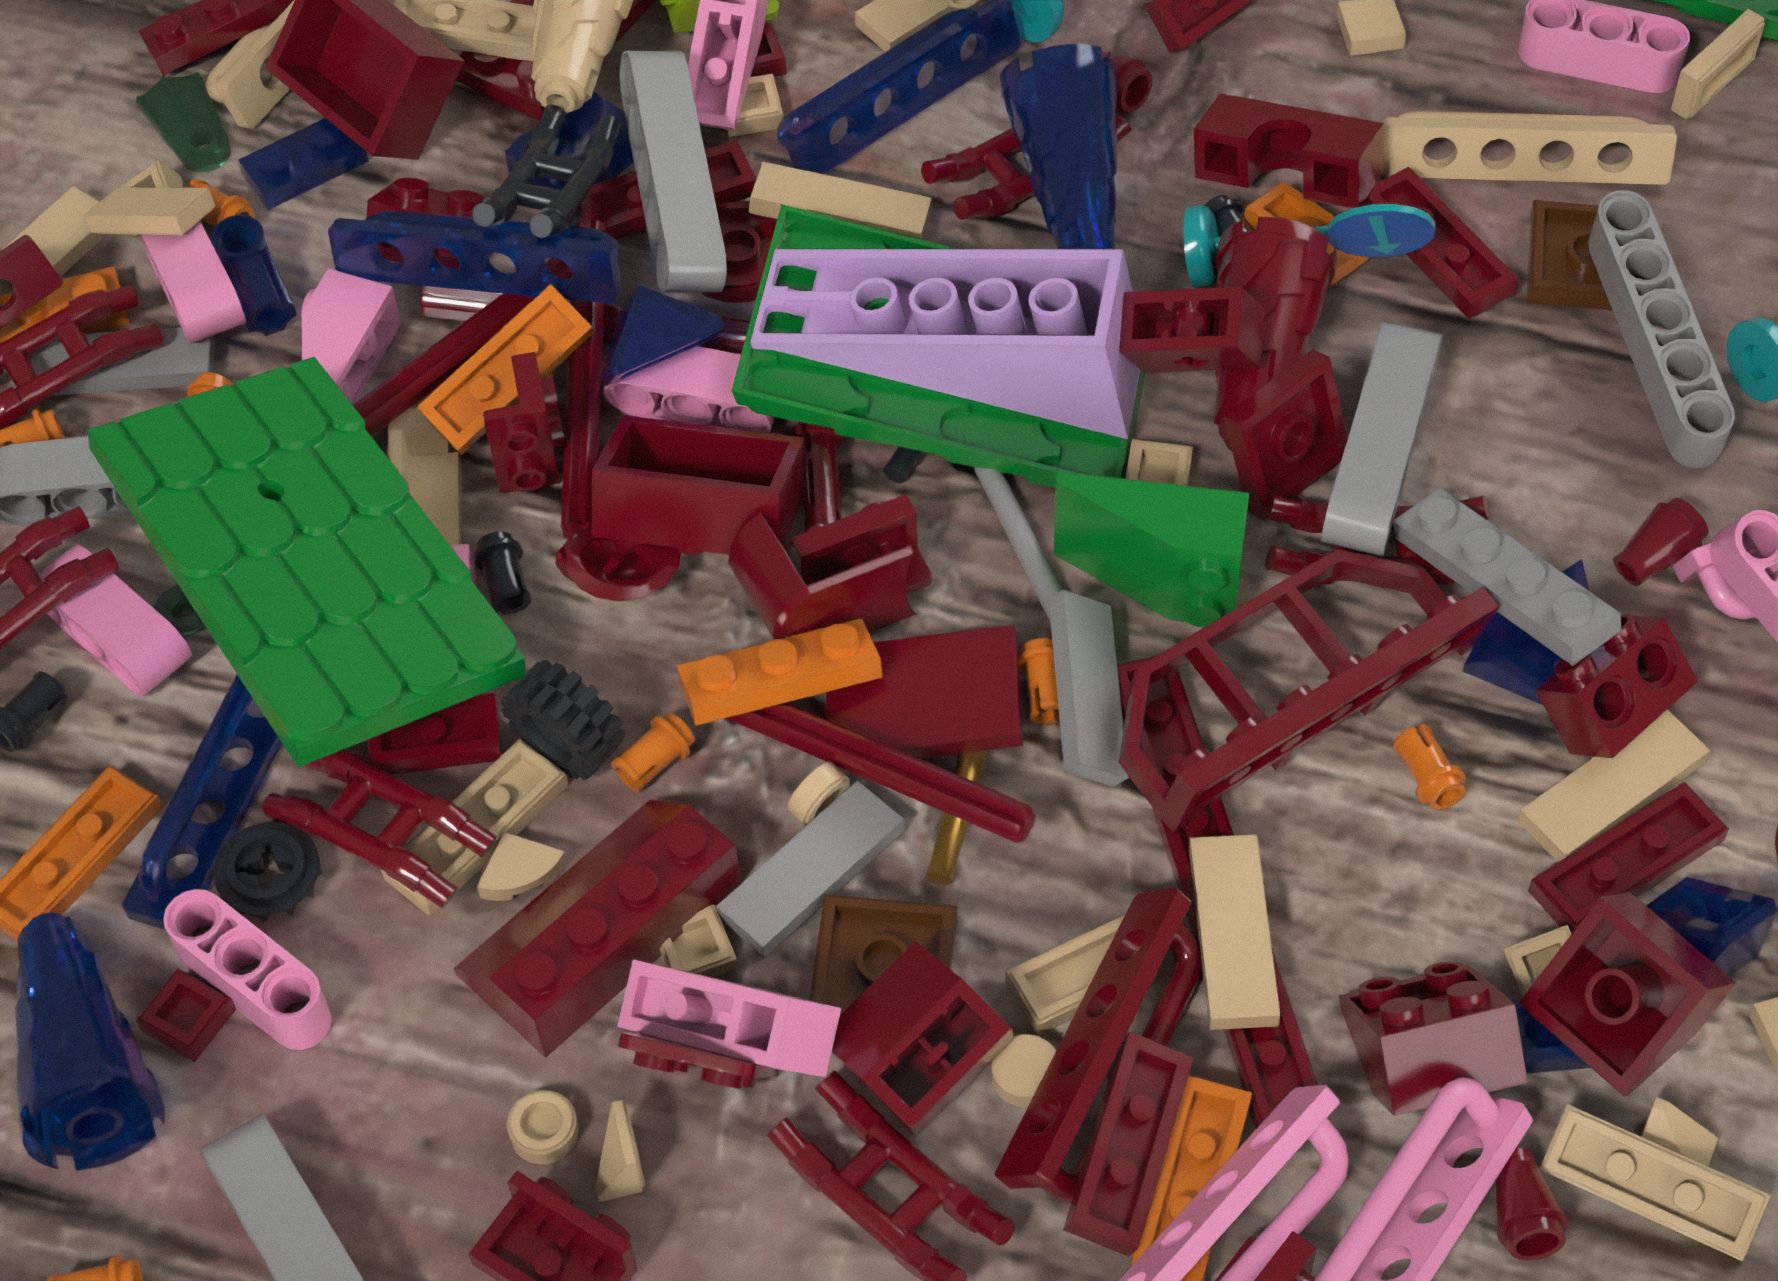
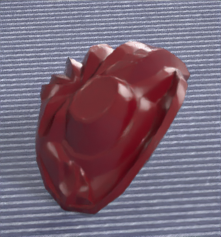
(613, 569)

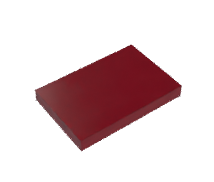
(939, 694)

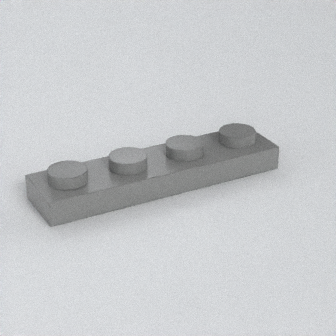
(1520, 582)

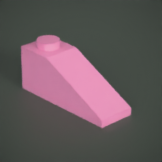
(724, 57)
(348, 328)
(729, 1018)

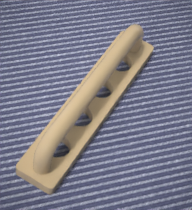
(237, 76)
(1647, 163)

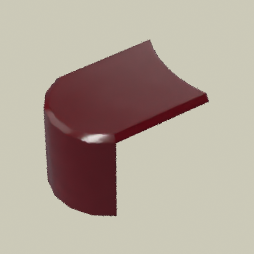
(791, 608)

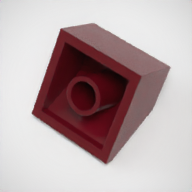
(1626, 991)

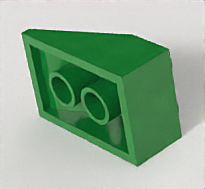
(1154, 542)

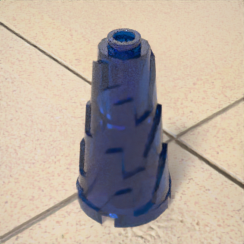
(1068, 139)
(77, 1057)

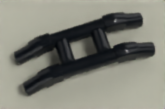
(539, 160)

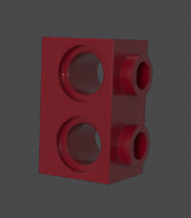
(1617, 687)

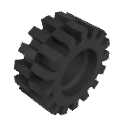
(563, 719)

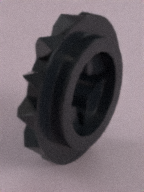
(248, 854)

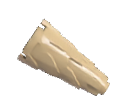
(571, 47)

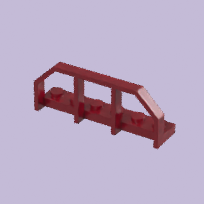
(1305, 712)

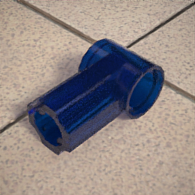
(253, 273)

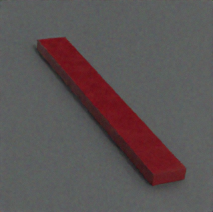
(1266, 1058)

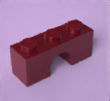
(1251, 136)

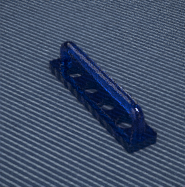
(808, 128)
(587, 252)
(200, 783)

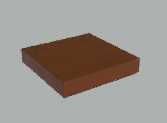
(1560, 258)
(868, 935)

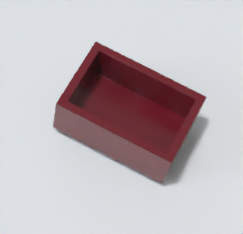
(366, 72)
(693, 484)

